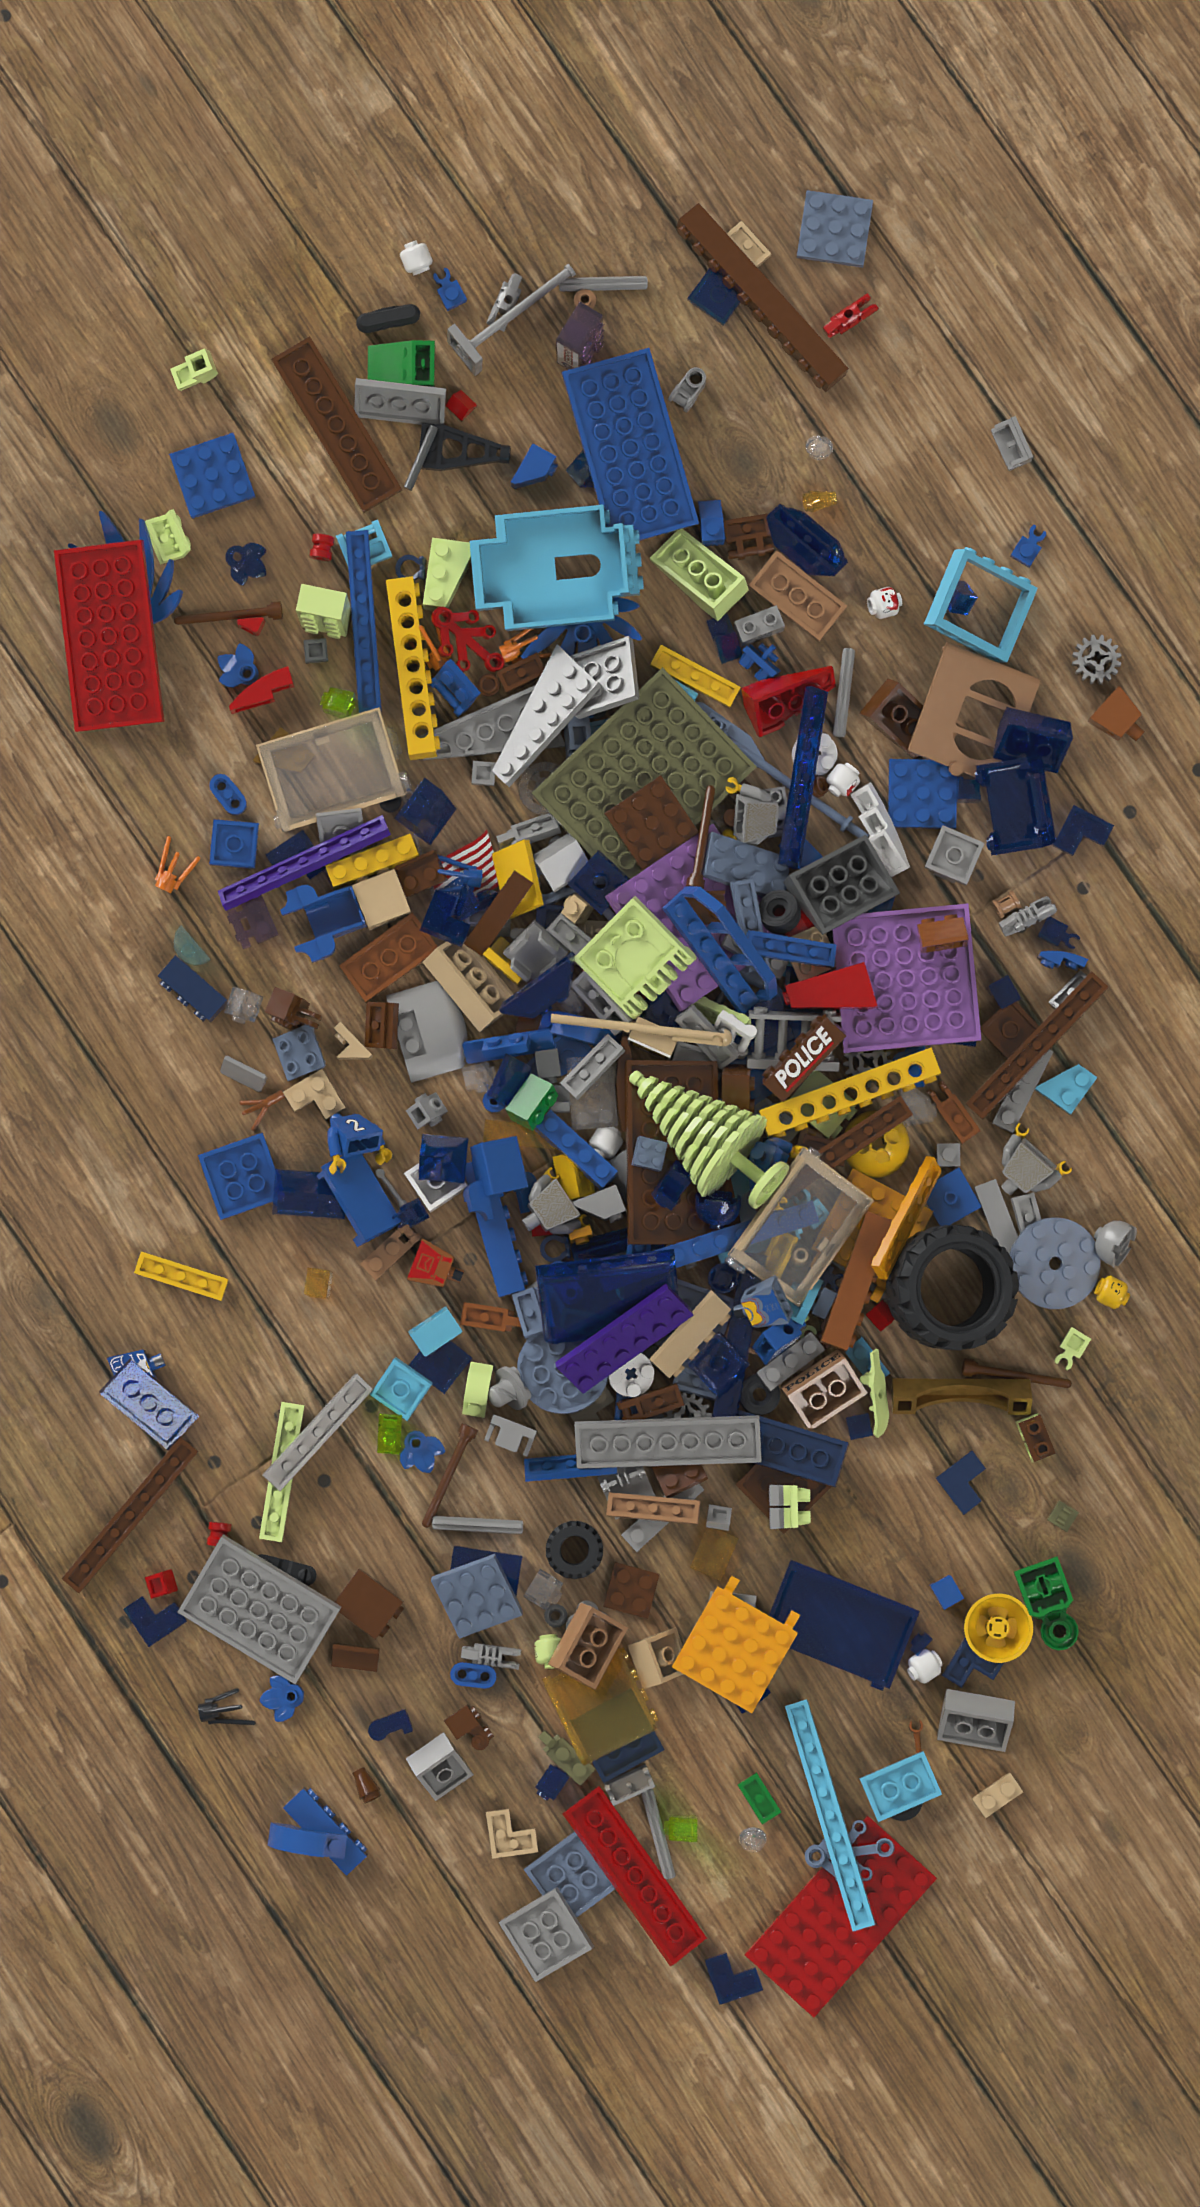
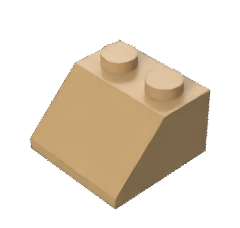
(655, 1657)

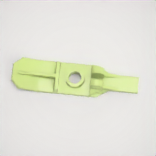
(876, 1380)

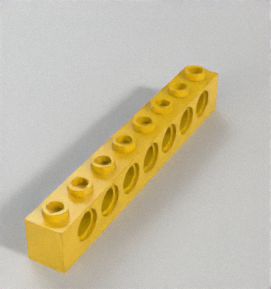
(406, 589)
(924, 1060)

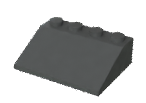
(842, 885)

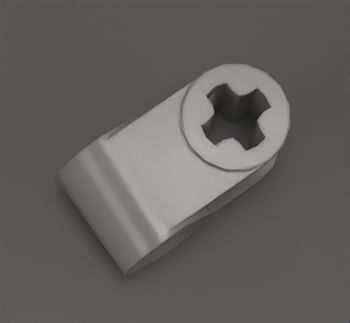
(685, 392)

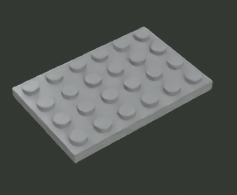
(259, 1609)

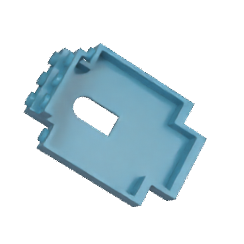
(520, 569)

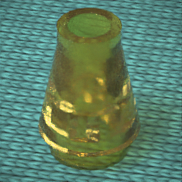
(818, 500)

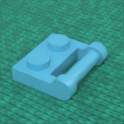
(378, 546)

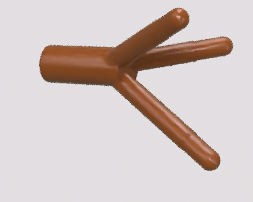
(266, 1103)

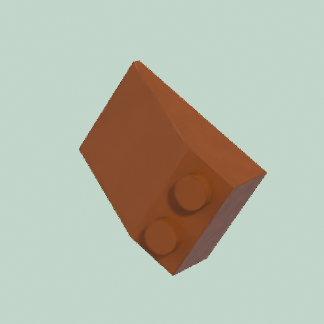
(942, 934)

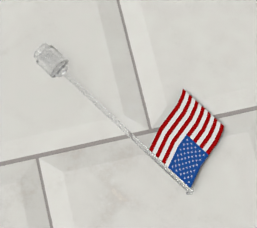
(475, 853)

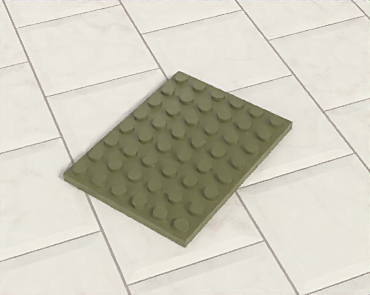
(642, 740)

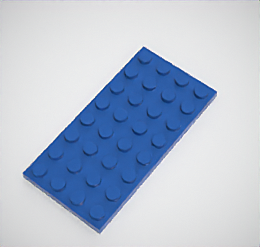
(630, 444)

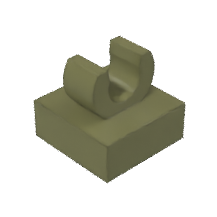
(1062, 1516)

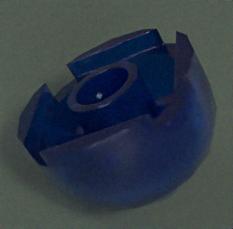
(717, 1208)

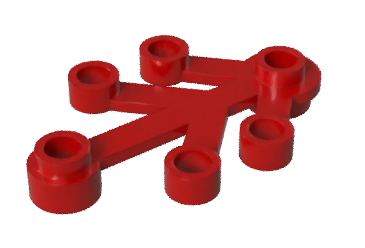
(464, 638)

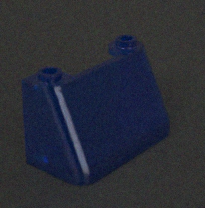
(1017, 804)

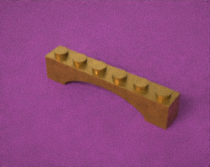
(916, 1393)

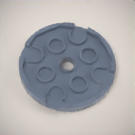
(1077, 1269)
(548, 1387)

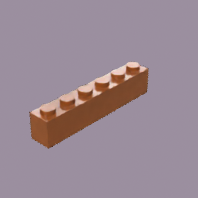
(855, 1284)

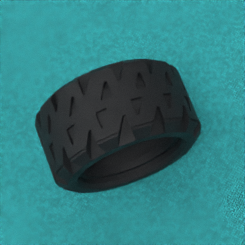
(998, 1280)

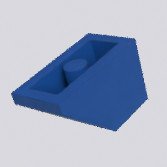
(535, 467)
(711, 523)

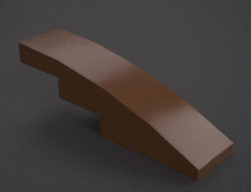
(498, 913)
(620, 1083)

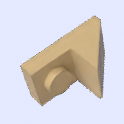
(355, 1049)

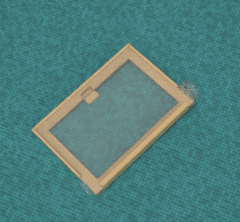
(332, 769)
(800, 1226)

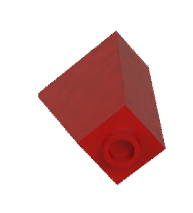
(833, 990)

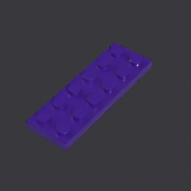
(624, 1338)

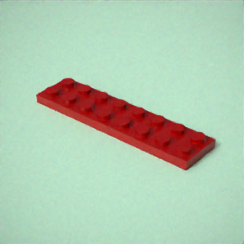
(634, 1876)

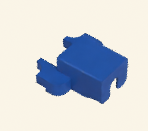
(328, 915)
(497, 1170)

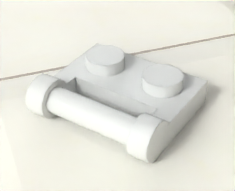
(731, 1023)

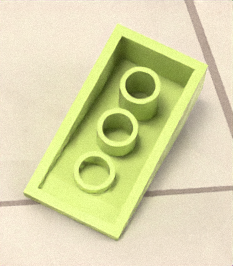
(700, 574)

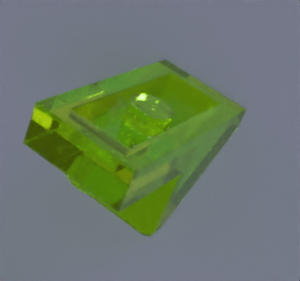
(389, 1433)

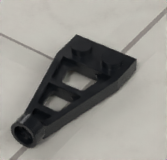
(436, 461)

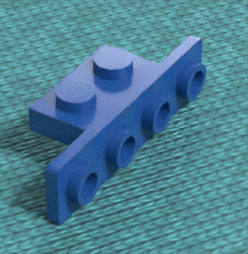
(512, 1044)

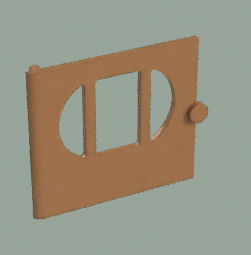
(950, 686)

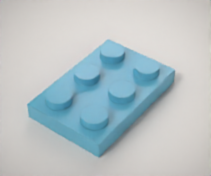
(900, 1786)

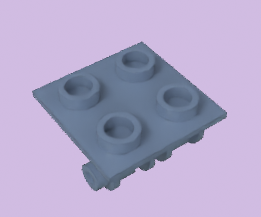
(299, 1052)

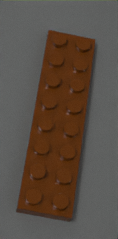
(336, 424)

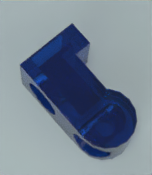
(383, 1726)

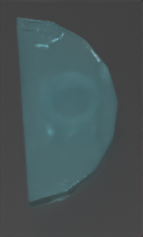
(188, 949)

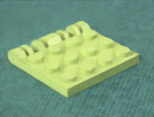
(630, 955)

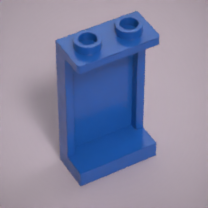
(361, 1198)

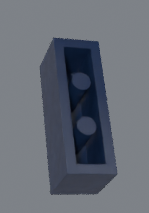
(192, 989)

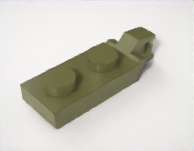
(565, 1757)

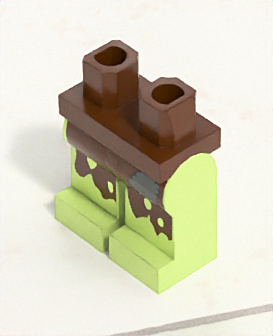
(1036, 1437)

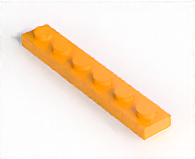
(906, 1217)

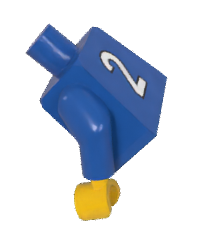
(354, 1136)

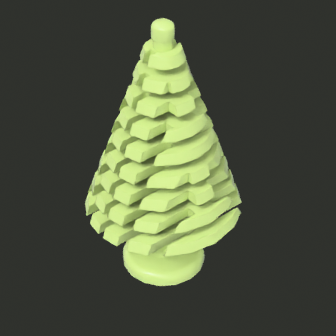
(710, 1137)

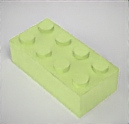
(323, 611)

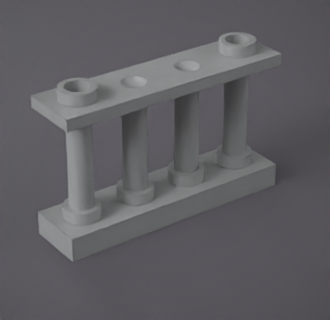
(759, 1060)

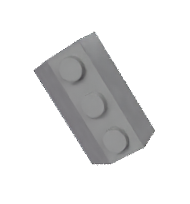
(976, 1720)

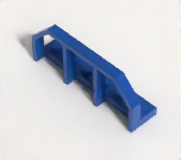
(713, 956)

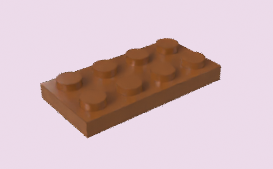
(388, 957)

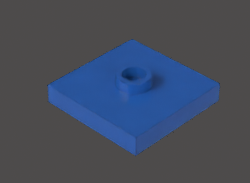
(234, 844)
(952, 1198)

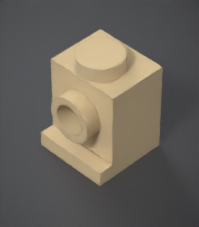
(577, 909)

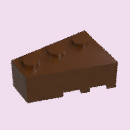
(738, 1086)

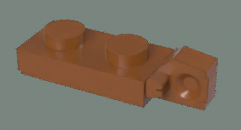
(488, 1317)

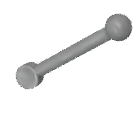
(381, 1174)

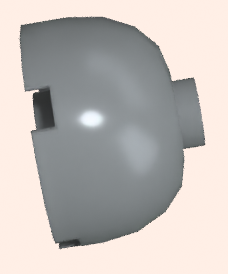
(1113, 1241)

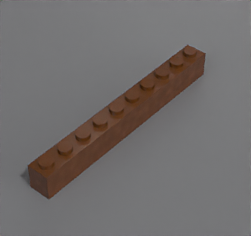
(761, 297)

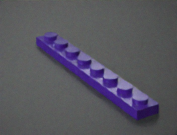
(304, 862)

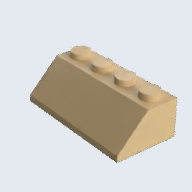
(469, 982)
(690, 1334)

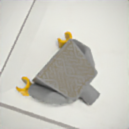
(754, 814)
(1028, 1166)
(552, 1207)

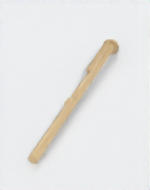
(677, 1034)

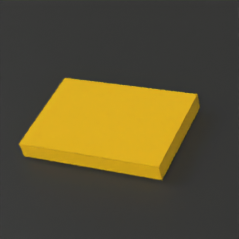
(519, 858)

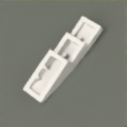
(881, 829)

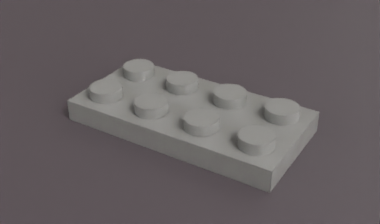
(399, 402)

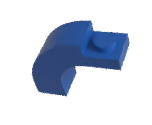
(580, 1033)
(306, 1842)

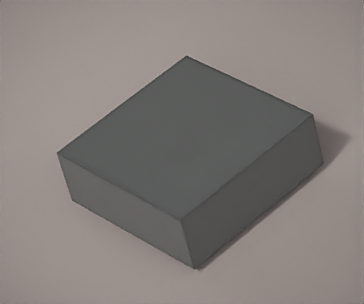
(315, 650)

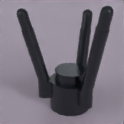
(209, 1711)

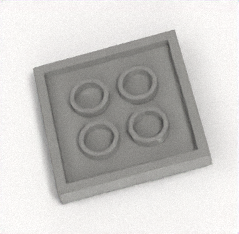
(615, 670)
(546, 1934)

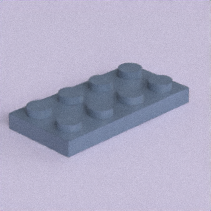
(734, 861)

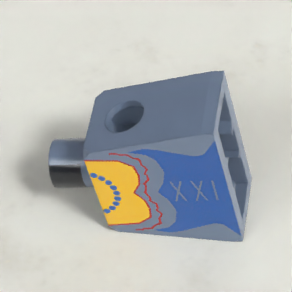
(765, 1304)

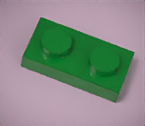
(759, 1798)

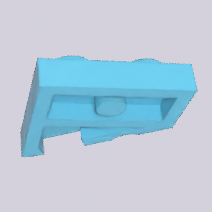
(1067, 1088)

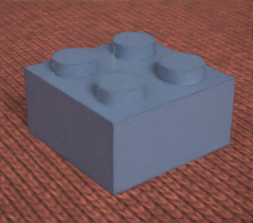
(649, 1153)
(821, 1307)

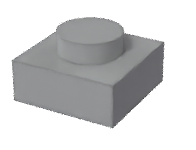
(483, 774)
(948, 1155)
(718, 1517)

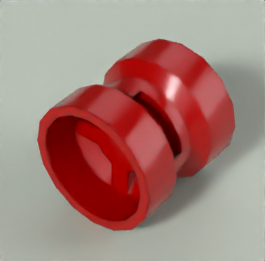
(322, 547)
(217, 1531)

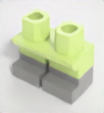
(787, 1496)

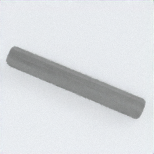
(604, 283)
(844, 692)
(477, 1525)
(658, 1834)

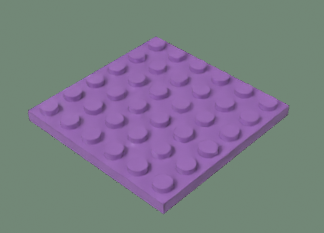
(655, 889)
(918, 995)

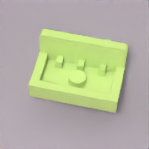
(168, 537)

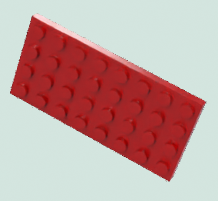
(109, 635)
(812, 1942)

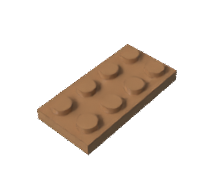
(797, 596)

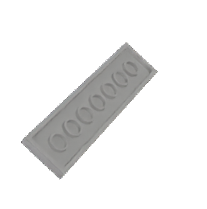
(668, 1441)

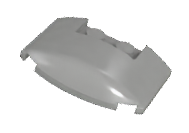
(429, 1031)

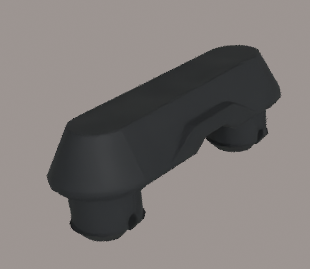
(387, 318)
(301, 1572)

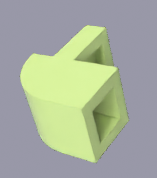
(197, 368)
(477, 1389)

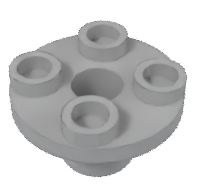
(509, 1389)

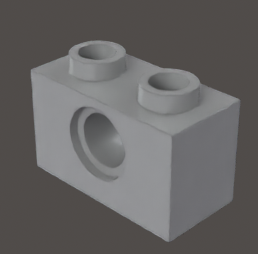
(759, 626)

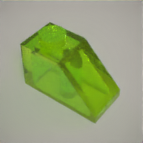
(338, 702)
(681, 1828)

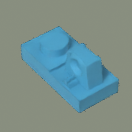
(861, 1357)

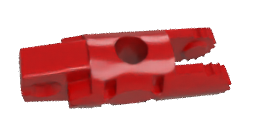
(841, 323)

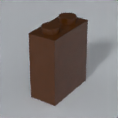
(369, 1604)

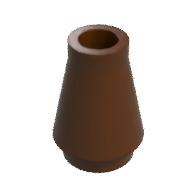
(366, 1786)

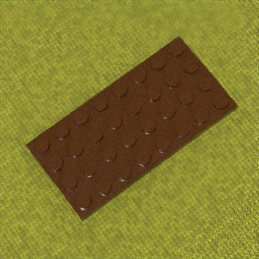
(646, 1219)

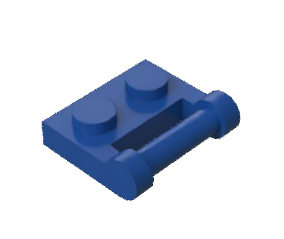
(458, 684)

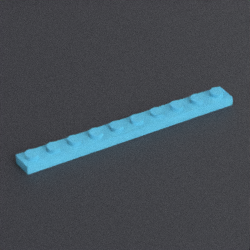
(830, 1815)

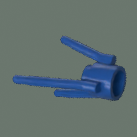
(470, 876)

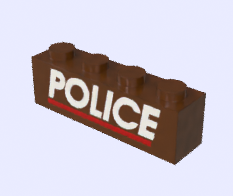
(804, 1057)

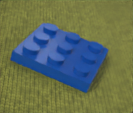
(212, 475)
(921, 794)
(240, 1175)

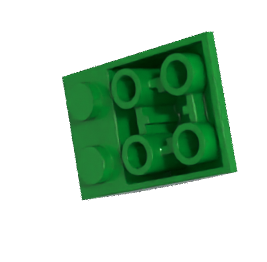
(403, 362)

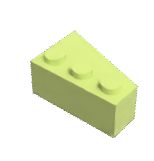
(446, 569)

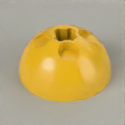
(881, 1158)
(1007, 1638)

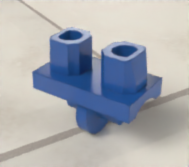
(753, 655)

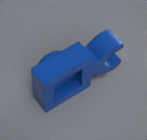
(450, 292)
(1027, 549)

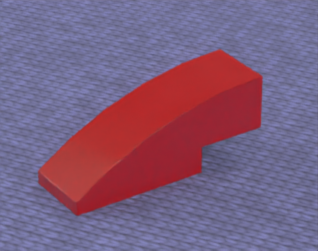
(262, 690)

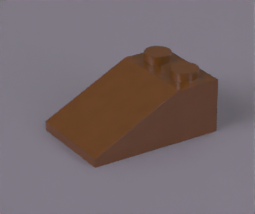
(894, 714)

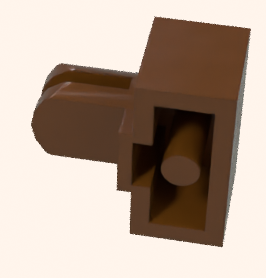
(290, 1010)

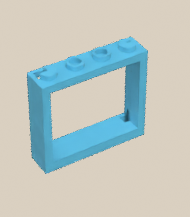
(946, 590)

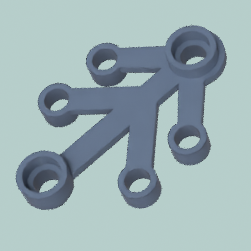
(858, 1851)

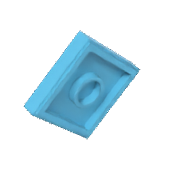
(401, 1388)

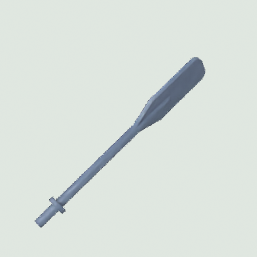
(749, 748)

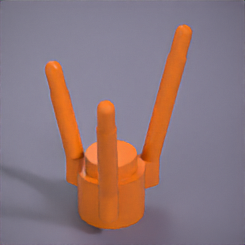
(511, 651)
(435, 660)
(166, 880)

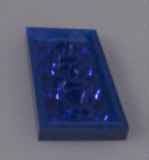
(149, 1404)

